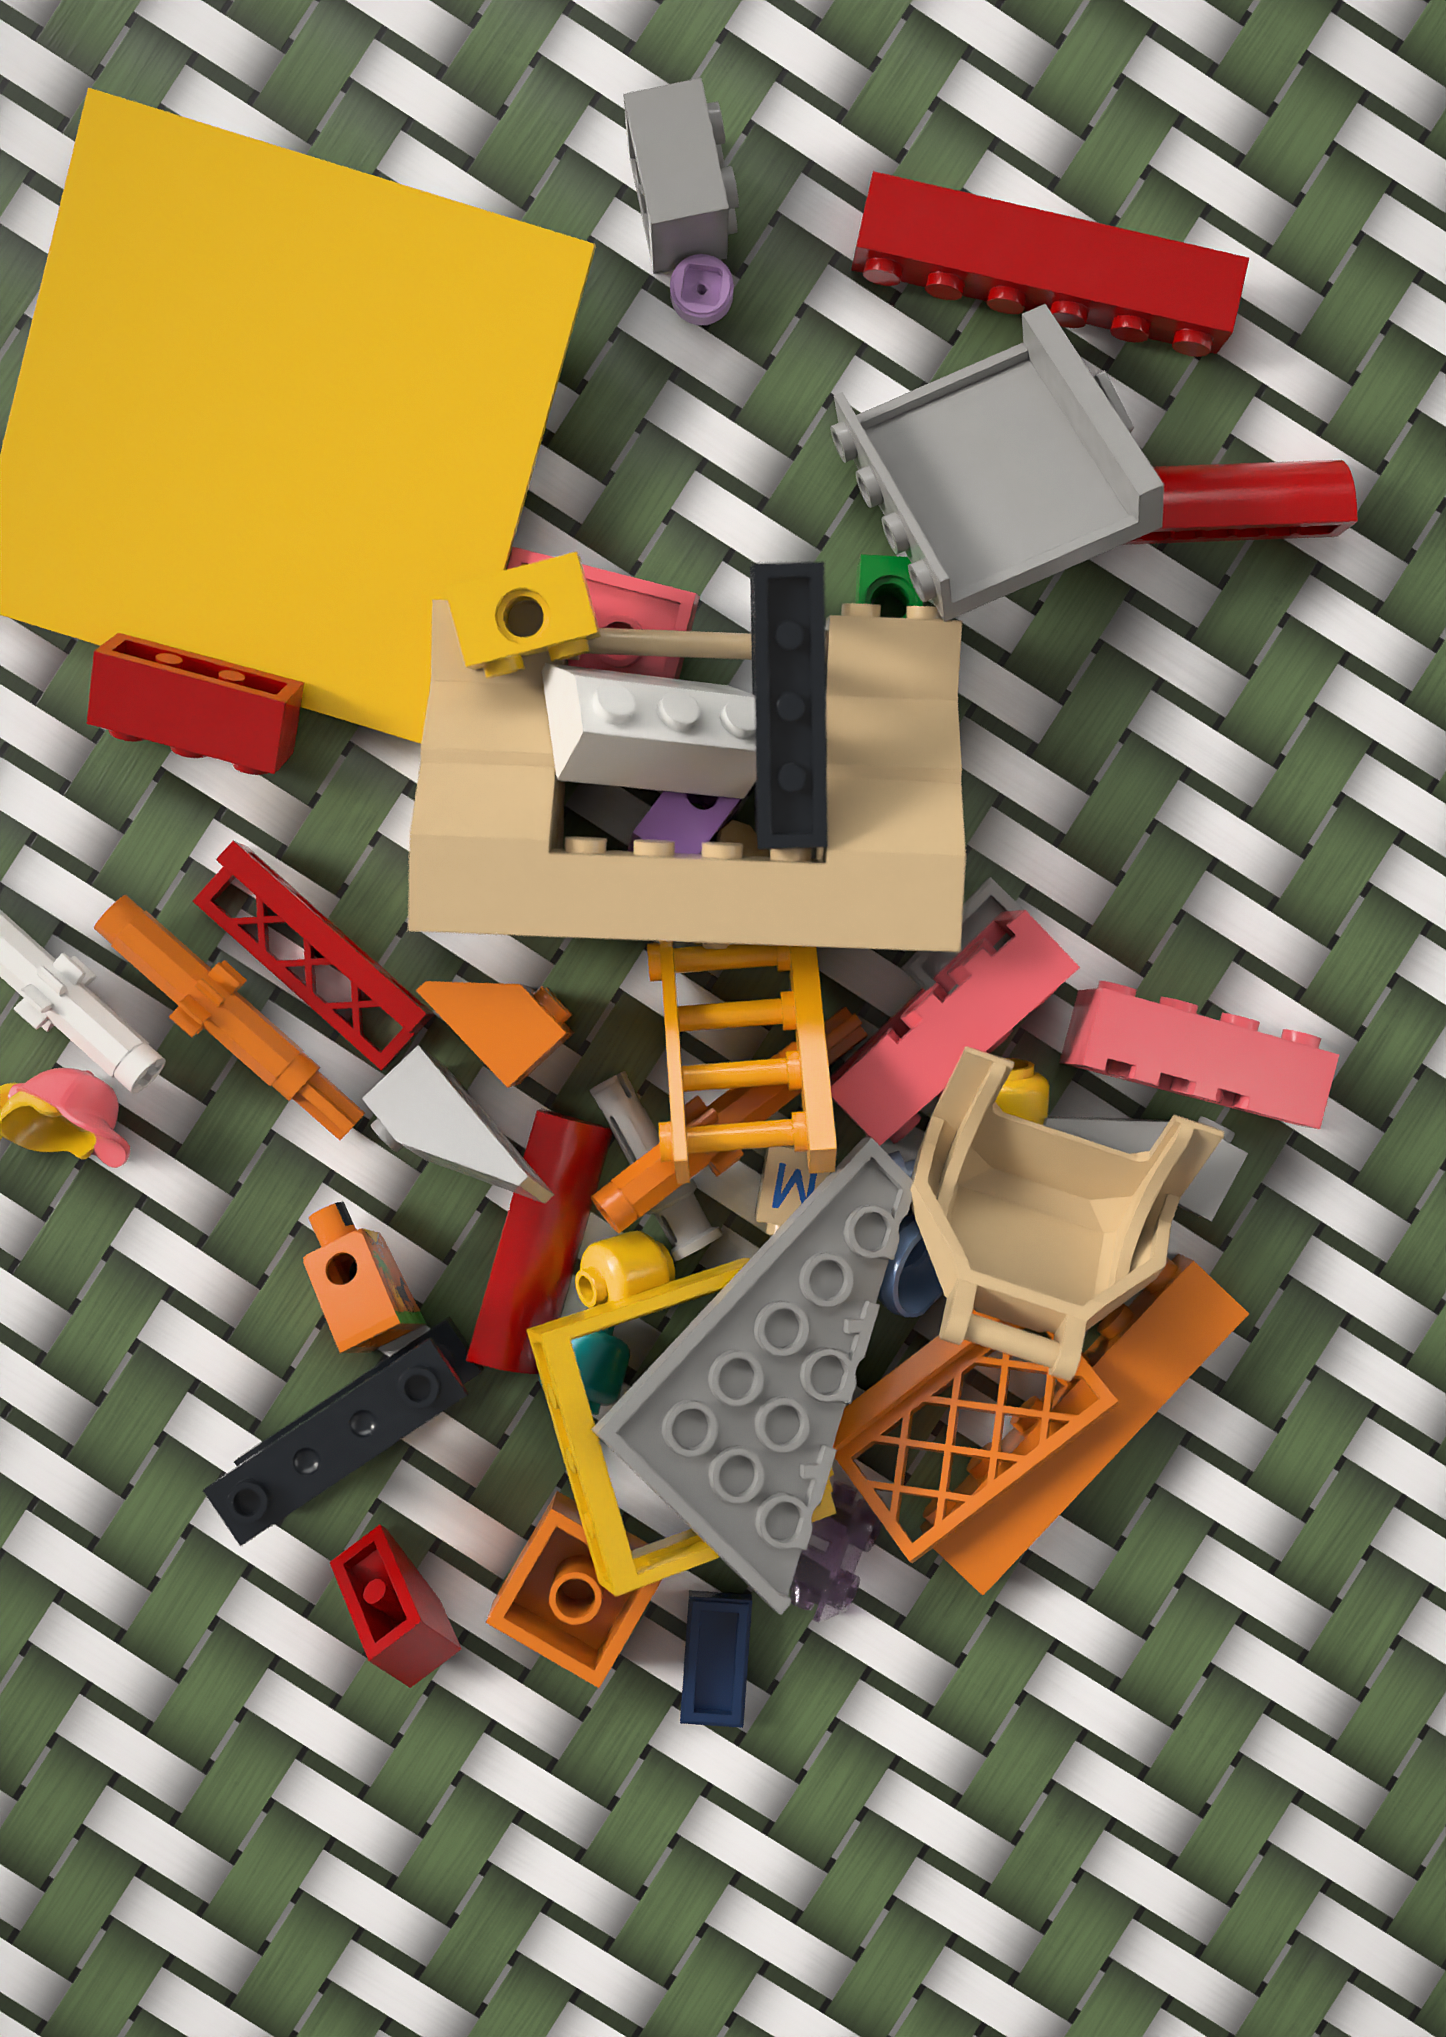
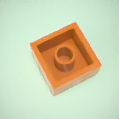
(557, 1601)

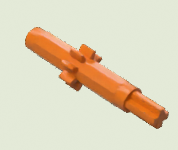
(211, 1002)
(651, 1181)

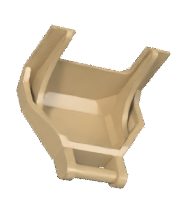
(1040, 1218)

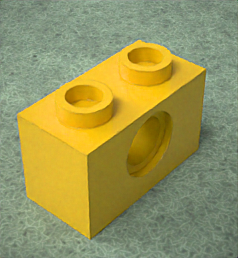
(484, 603)

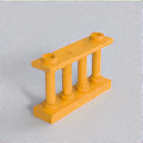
(801, 1069)

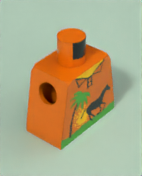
(376, 1302)

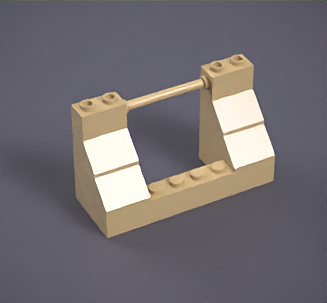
(895, 858)

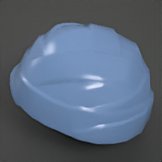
(910, 1278)

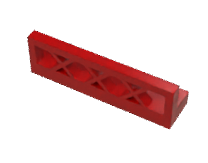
(327, 939)

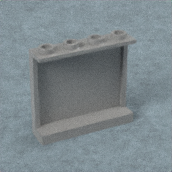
(1001, 471)

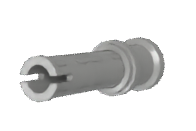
(636, 1134)

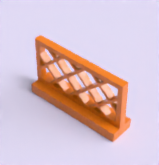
(918, 1384)

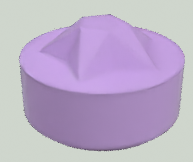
(701, 289)

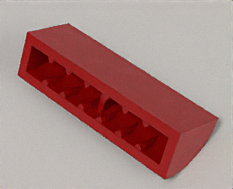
(1254, 501)
(540, 1241)

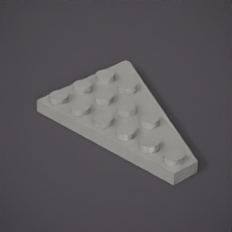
(753, 1391)

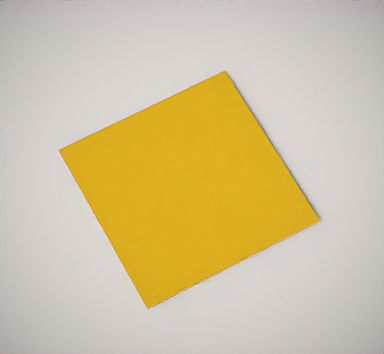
(274, 407)

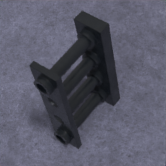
(789, 704)
(344, 1431)

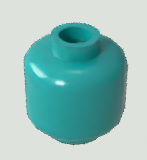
(602, 1367)

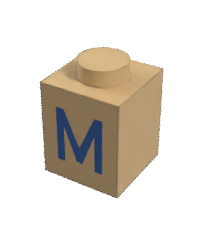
(784, 1185)

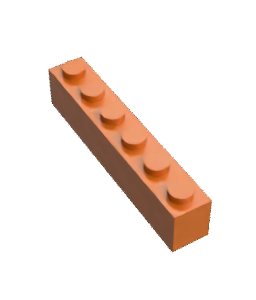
(1143, 1361)

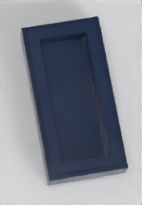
(716, 1659)

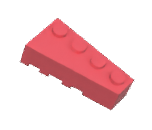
(923, 1041)
(1200, 1056)

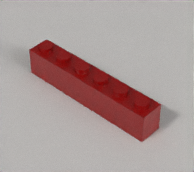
(1038, 257)

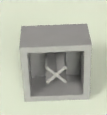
(680, 172)

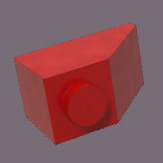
(393, 1608)

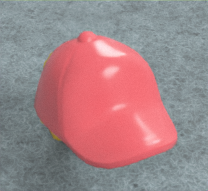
(64, 1113)

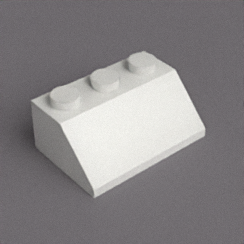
(650, 731)

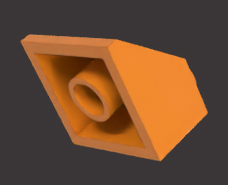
(502, 1023)

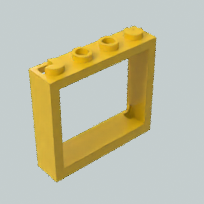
(615, 1564)

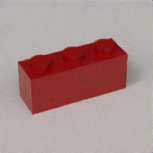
(194, 704)

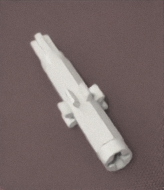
(59, 996)

